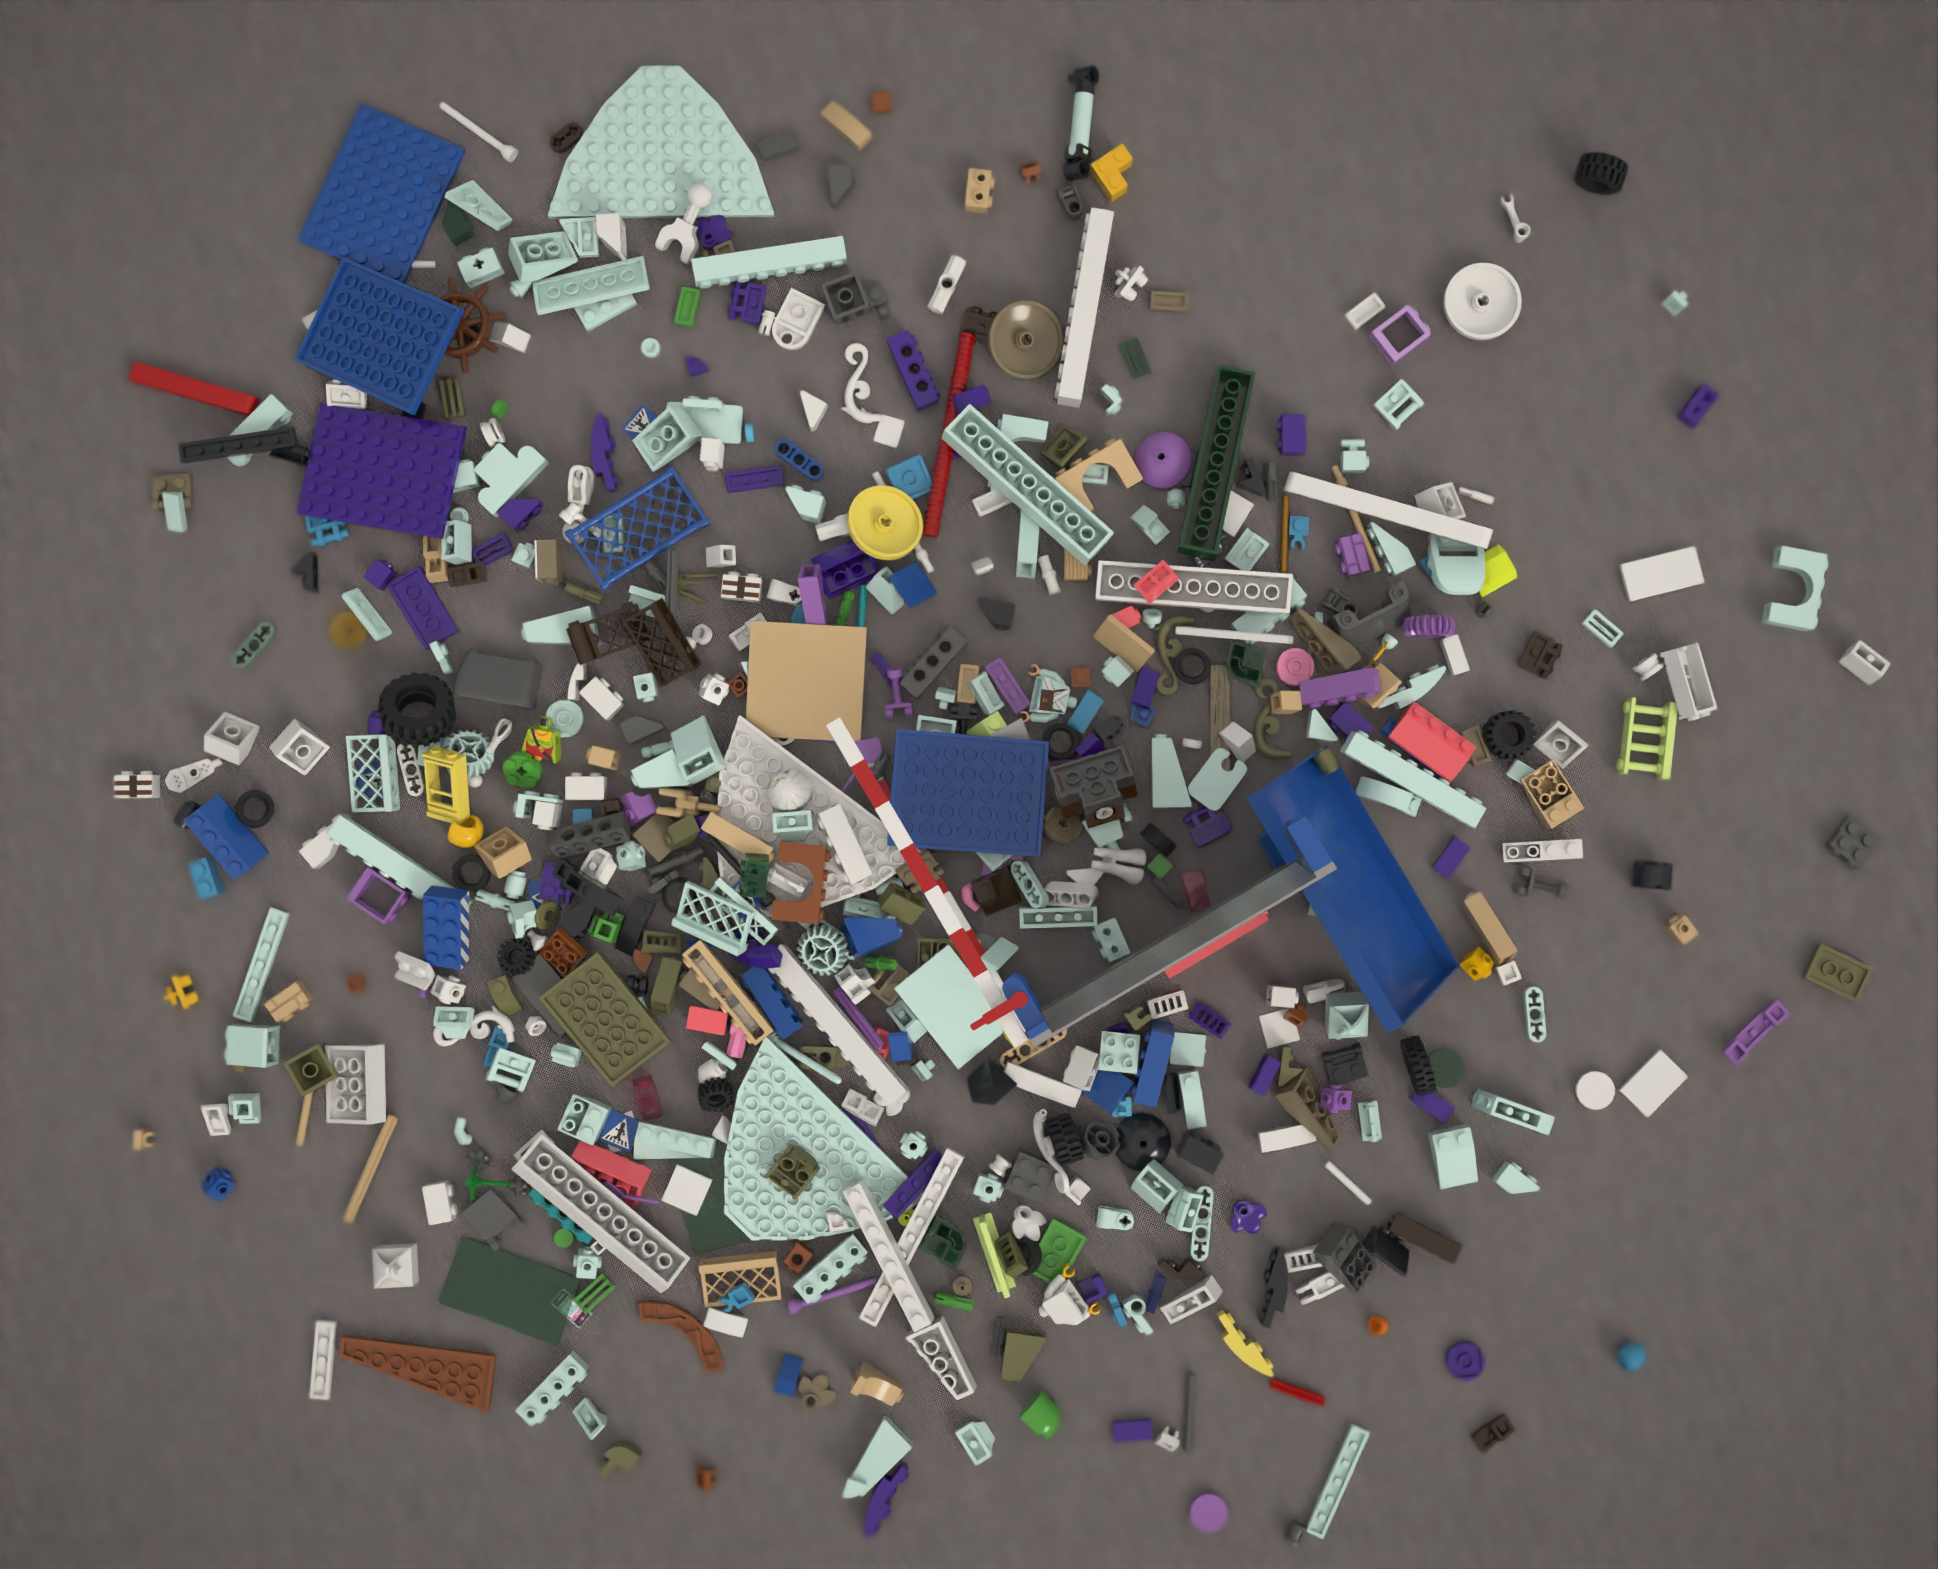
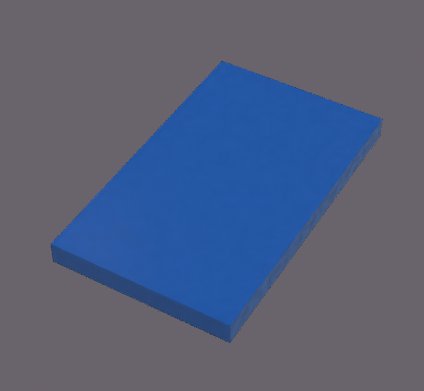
(1367, 899)

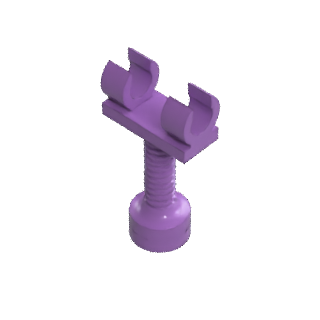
(894, 673)

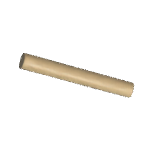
(304, 1119)

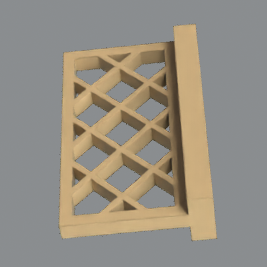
(734, 1264)

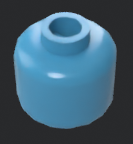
(1631, 1356)

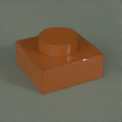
(1080, 677)

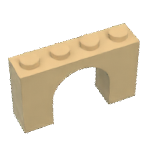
(1113, 455)

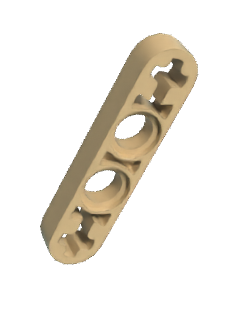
(1034, 1050)

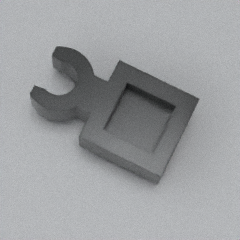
(658, 883)

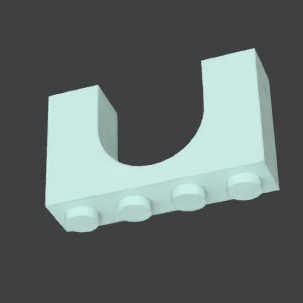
(1021, 429)
(1811, 568)

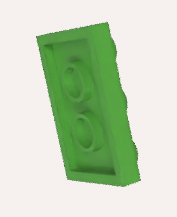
(1058, 1246)

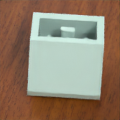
(808, 504)
(584, 1118)
(1156, 1186)

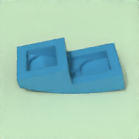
(1085, 711)
(497, 1040)

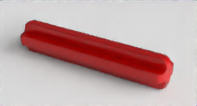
(1297, 1392)

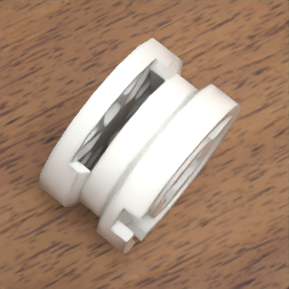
(492, 432)
(1648, 666)

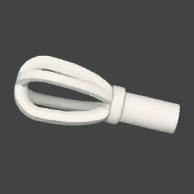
(497, 739)

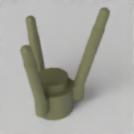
(682, 583)

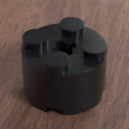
(1652, 875)

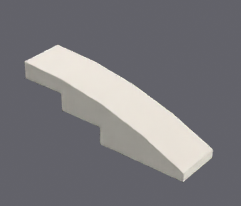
(1043, 1085)

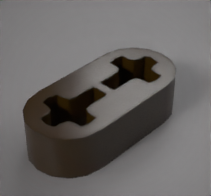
(563, 135)

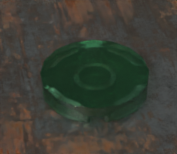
(1447, 1067)

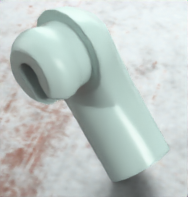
(459, 1132)

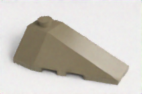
(1331, 651)
(1302, 1101)

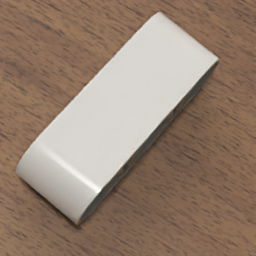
(1071, 894)

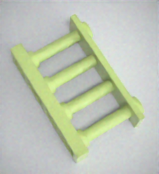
(1664, 749)

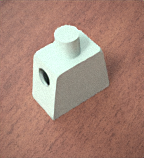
(1105, 834)

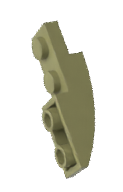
(710, 876)

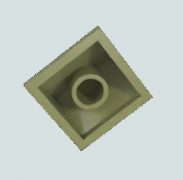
(1063, 446)
(310, 1070)

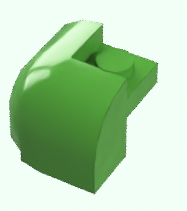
(1042, 1415)

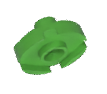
(516, 776)

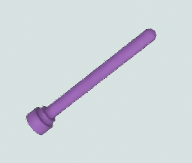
(797, 1304)

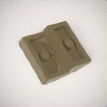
(651, 836)

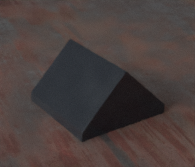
(989, 1083)

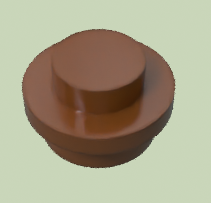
(355, 983)

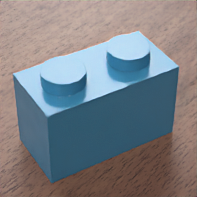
(206, 878)

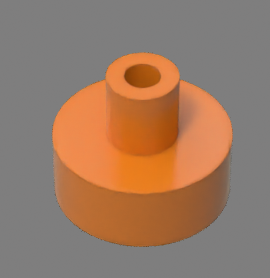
(1377, 1325)

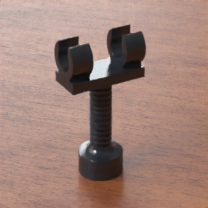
(963, 718)

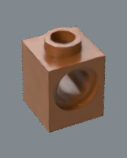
(802, 1249)

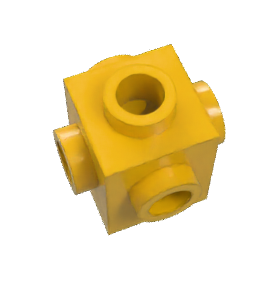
(1477, 964)

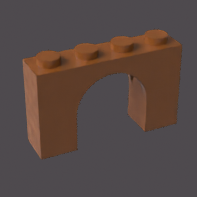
(809, 909)

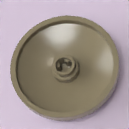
(1025, 339)

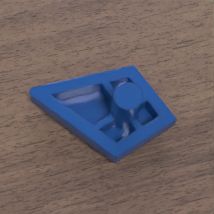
(1142, 715)

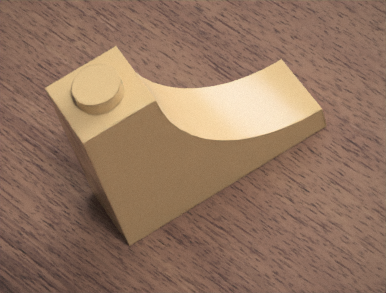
(876, 1384)

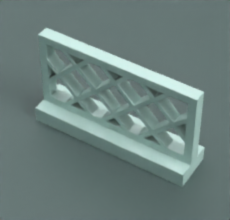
(388, 773)
(712, 933)

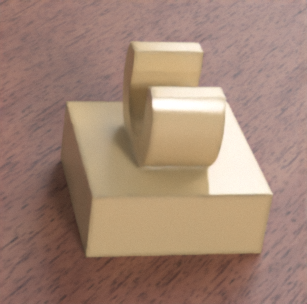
(140, 1138)

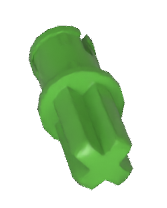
(881, 963)
(954, 1301)

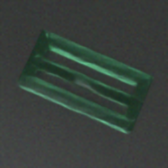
(1147, 368)

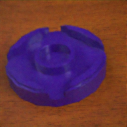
(1465, 1360)

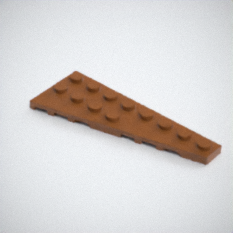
(444, 1371)

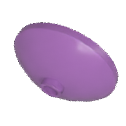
(1170, 470)

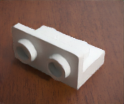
(344, 395)
(414, 971)

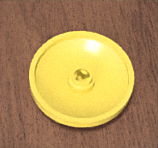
(884, 522)

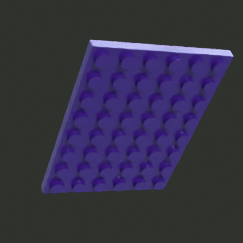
(381, 471)

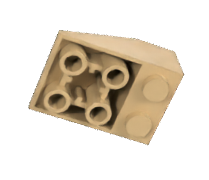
(1551, 795)

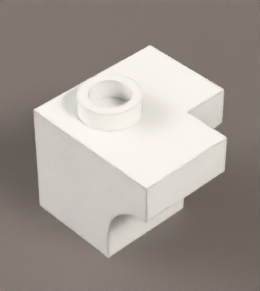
(855, 982)

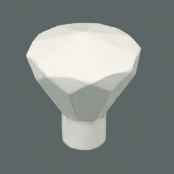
(538, 941)

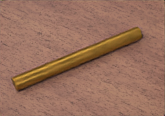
(1284, 534)

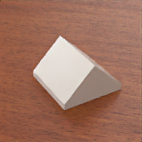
(1560, 743)

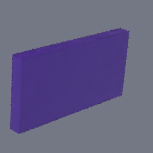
(422, 607)

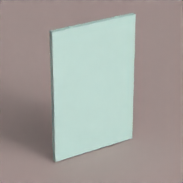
(947, 1004)

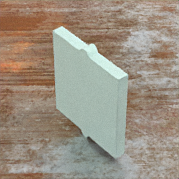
(1188, 1049)

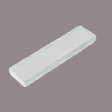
(323, 1359)

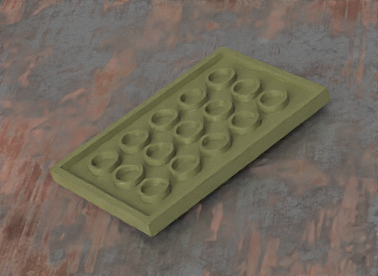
(605, 1019)

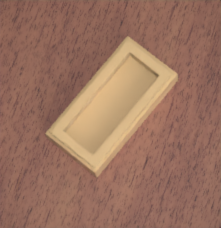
(964, 693)

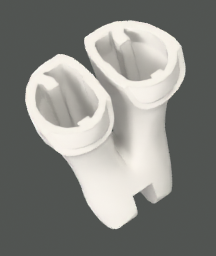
(1108, 865)

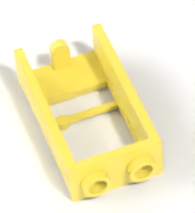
(457, 763)

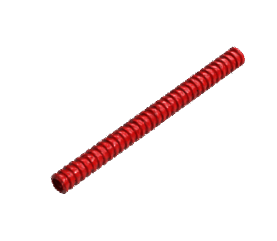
(946, 452)

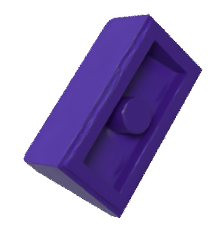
(1264, 1074)

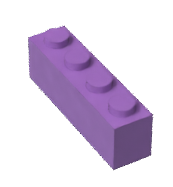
(1340, 687)

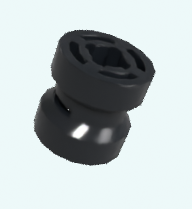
(638, 985)

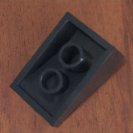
(1387, 1249)

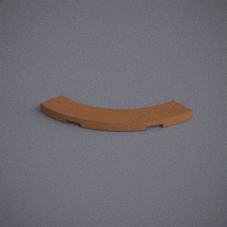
(689, 1326)

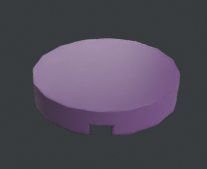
(1208, 1512)

